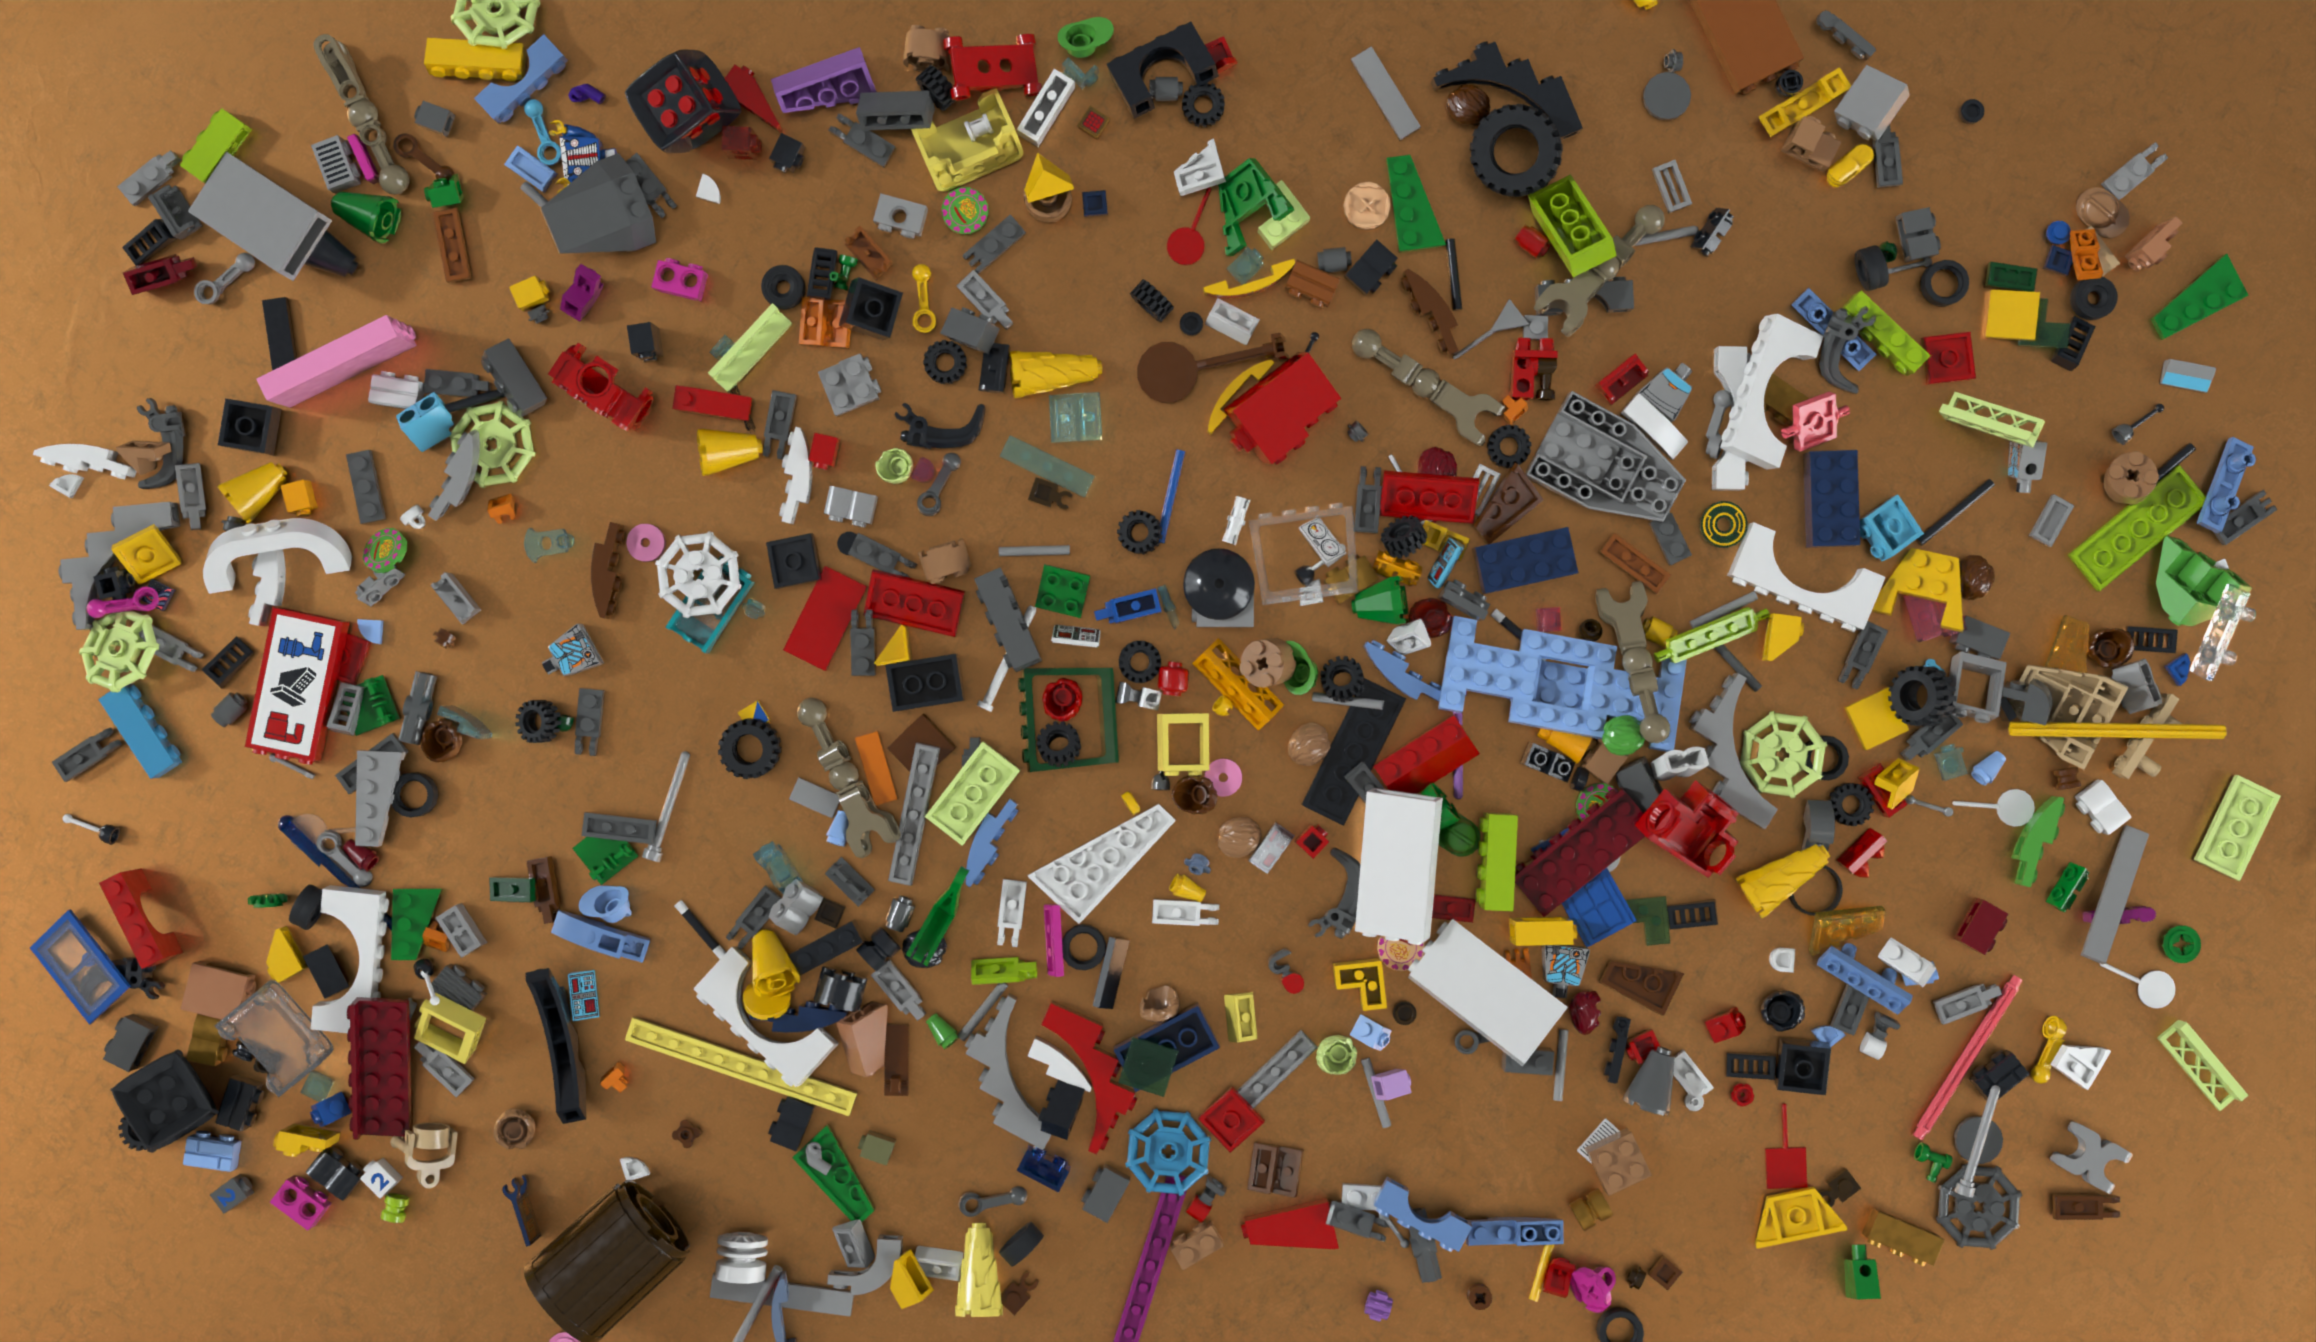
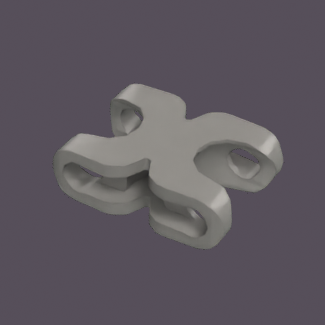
(2091, 1157)

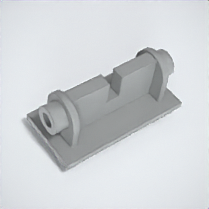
(372, 590)

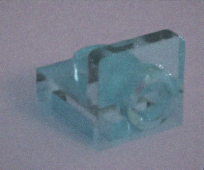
(1246, 265)

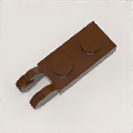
(2083, 1206)

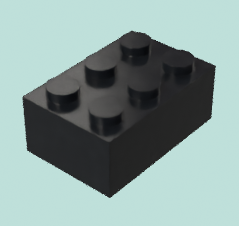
(925, 682)

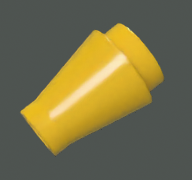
(1186, 888)

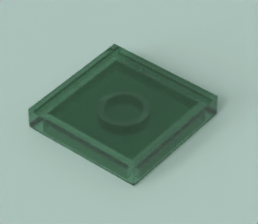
(1148, 1066)

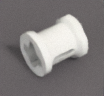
(978, 127)

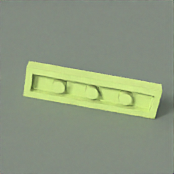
(750, 348)
(1991, 424)
(2211, 1062)

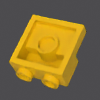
(299, 1138)

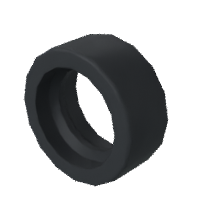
(1960, 273)
(1843, 758)
(432, 793)
(1097, 935)
(1021, 1244)
(1618, 1312)

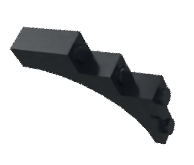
(1518, 79)
(562, 1043)

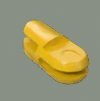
(1850, 165)

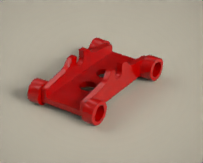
(969, 77)

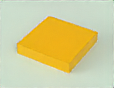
(2013, 315)
(146, 554)
(1874, 719)

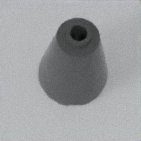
(1653, 1083)

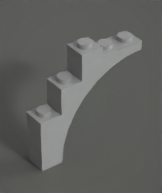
(98, 545)
(1722, 758)
(990, 1049)

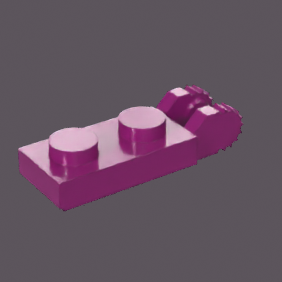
(2138, 913)

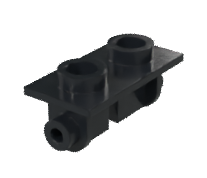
(1718, 222)

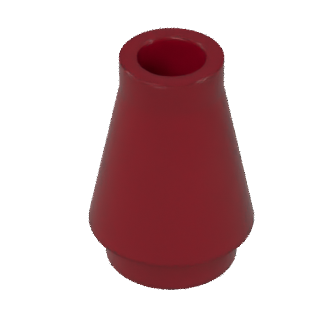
(361, 855)

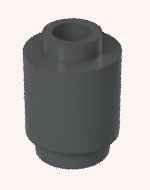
(1166, 88)
(1334, 259)
(229, 709)
(900, 913)

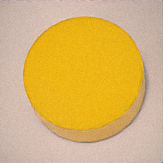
(1130, 802)

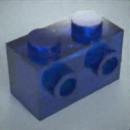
(1044, 1168)

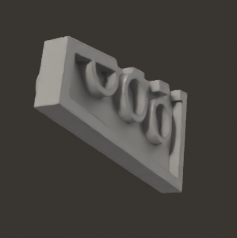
(374, 793)

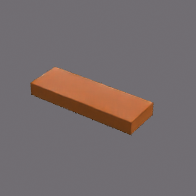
(876, 768)

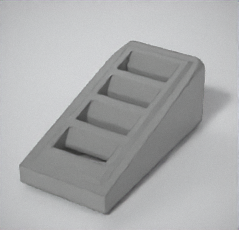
(338, 706)

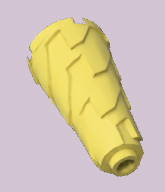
(979, 1285)

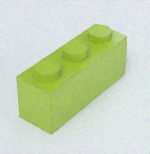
(221, 136)

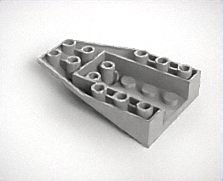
(1604, 463)

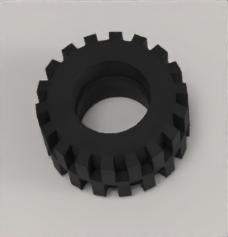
(1905, 696)
(732, 759)

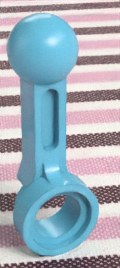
(534, 110)

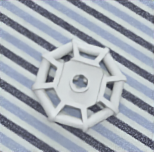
(694, 561)

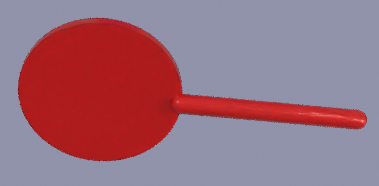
(1186, 244)

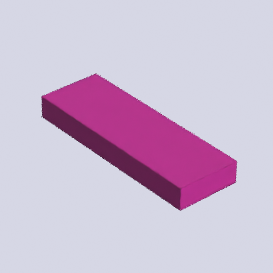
(1053, 940)

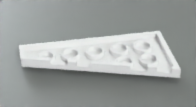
(1092, 870)

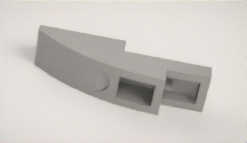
(462, 469)

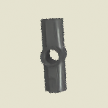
(417, 707)
(1424, 1252)

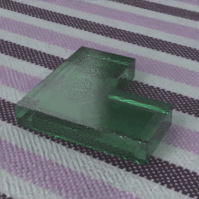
(2048, 334)
(1654, 915)

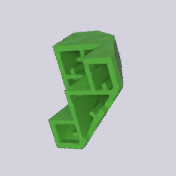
(2191, 583)

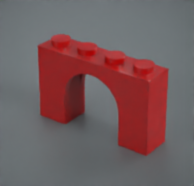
(146, 942)

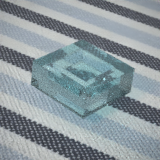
(722, 347)
(317, 1086)

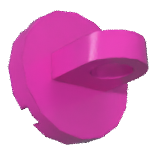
(1592, 1289)

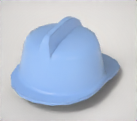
(606, 902)

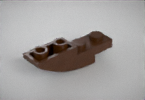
(1428, 301)
(603, 580)

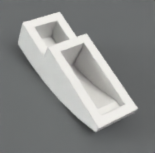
(1654, 426)
(1059, 1063)

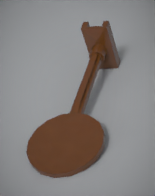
(1170, 371)

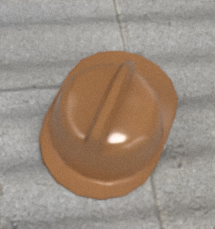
(2103, 212)

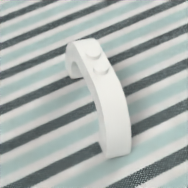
(273, 536)

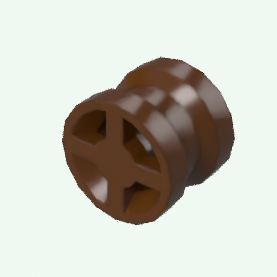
(2067, 778)
(1475, 1292)

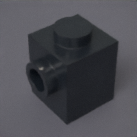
(787, 154)

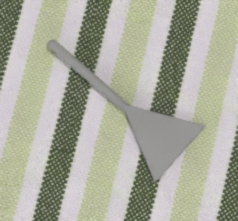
(1508, 319)

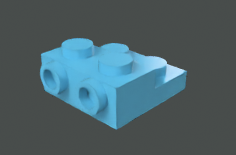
(1889, 528)

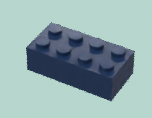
(1831, 498)
(1525, 560)
(1185, 1032)

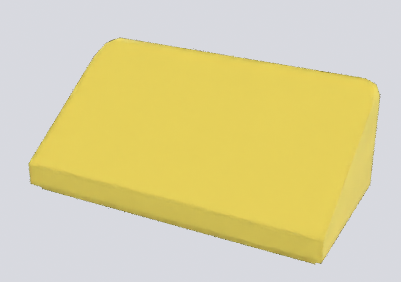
(1240, 1017)

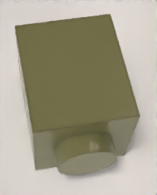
(876, 1147)

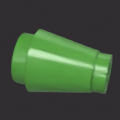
(943, 1033)

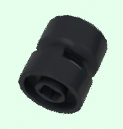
(878, 948)

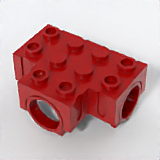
(598, 391)
(1691, 827)

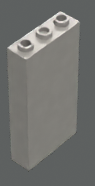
(259, 216)

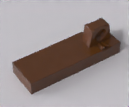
(897, 1060)

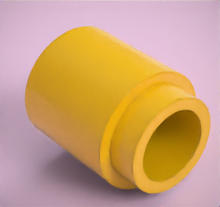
(1658, 631)

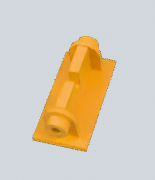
(1407, 568)

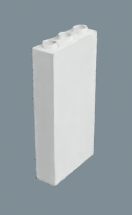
(1398, 865)
(1486, 991)

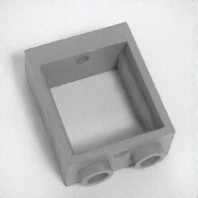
(1983, 665)

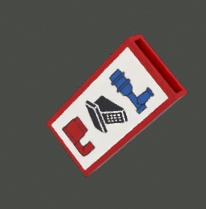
(296, 685)

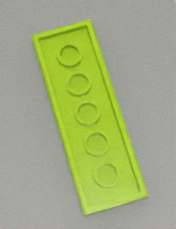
(2138, 529)

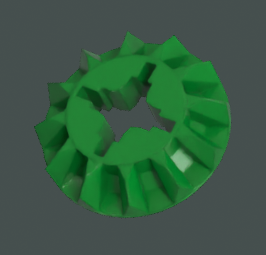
(267, 900)
(2189, 951)

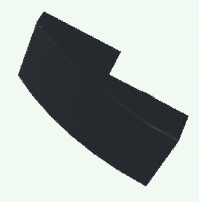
(1548, 762)

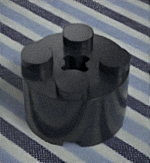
(840, 989)

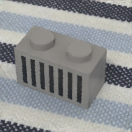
(336, 164)

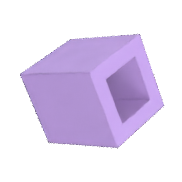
(1391, 1084)

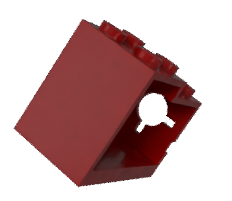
(1281, 407)

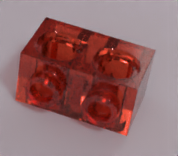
(740, 143)

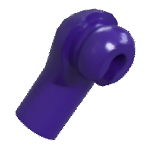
(586, 92)

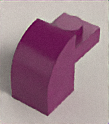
(582, 293)

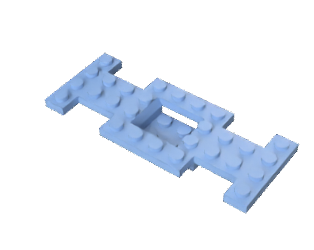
(1550, 692)

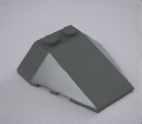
(601, 211)

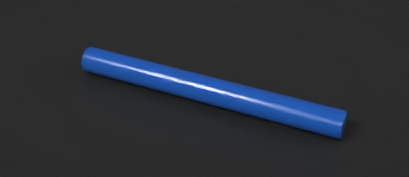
(1171, 492)

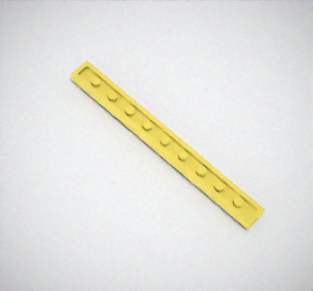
(737, 1065)

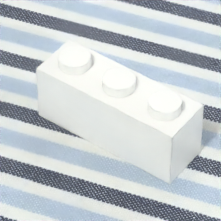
(1046, 107)

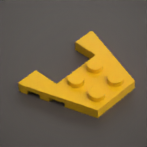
(1926, 577)

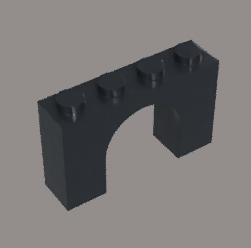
(1179, 45)

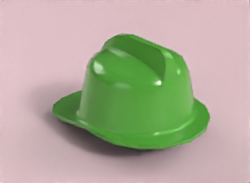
(1085, 36)
(1305, 671)
(1460, 838)

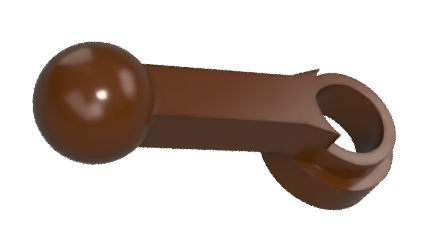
(440, 171)

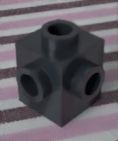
(114, 583)

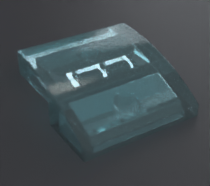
(1075, 417)
(468, 723)

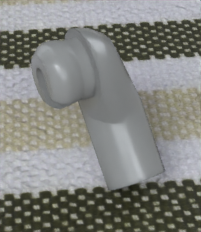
(815, 1160)

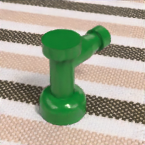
(842, 277)
(1940, 1161)

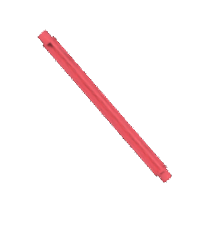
(1967, 1057)

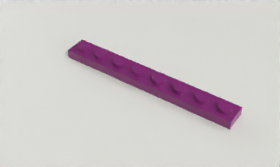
(1150, 1265)

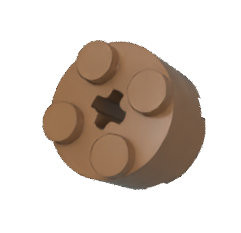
(926, 48)
(1052, 209)
(2132, 491)
(945, 560)
(1267, 662)

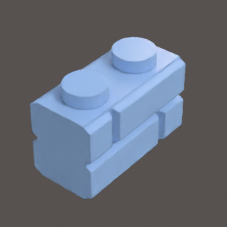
(212, 1152)

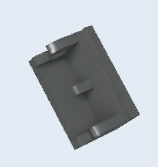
(174, 211)

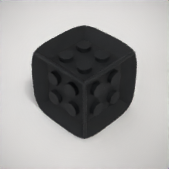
(164, 1101)

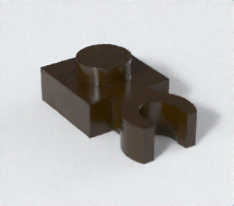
(1045, 493)
(1841, 1187)

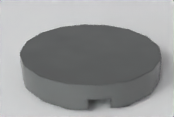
(1666, 96)
(1966, 1134)

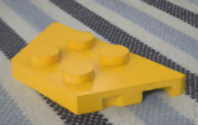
(1796, 1217)

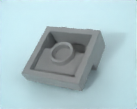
(849, 384)

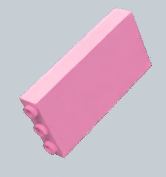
(337, 361)

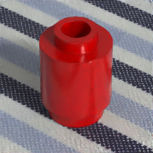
(1533, 241)

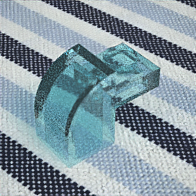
(778, 865)

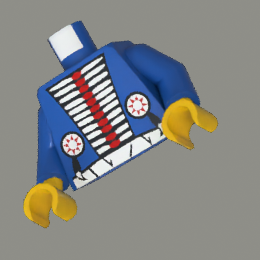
(578, 151)

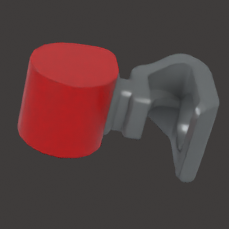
(1291, 980)
(1201, 1204)

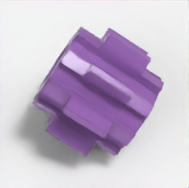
(1378, 1306)

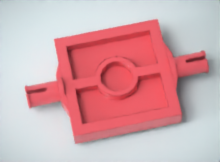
(1815, 421)

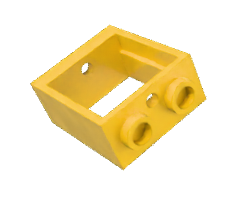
(1542, 931)

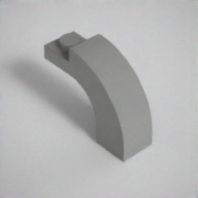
(867, 1280)

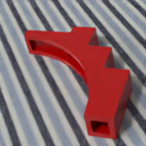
(1111, 1097)

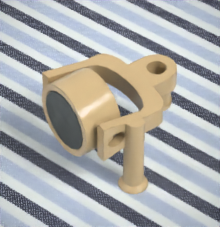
(428, 1137)

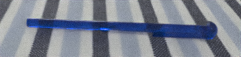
(310, 849)

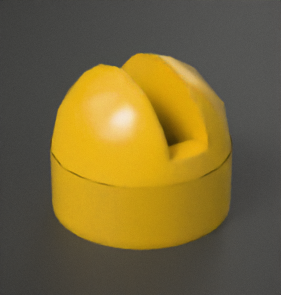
(1222, 705)

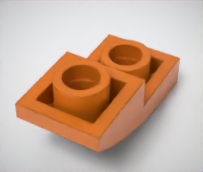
(2085, 254)

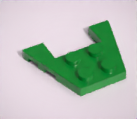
(1244, 193)

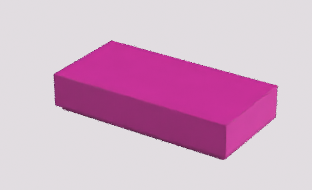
(364, 158)

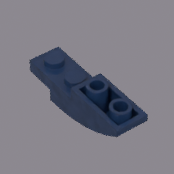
(808, 1018)

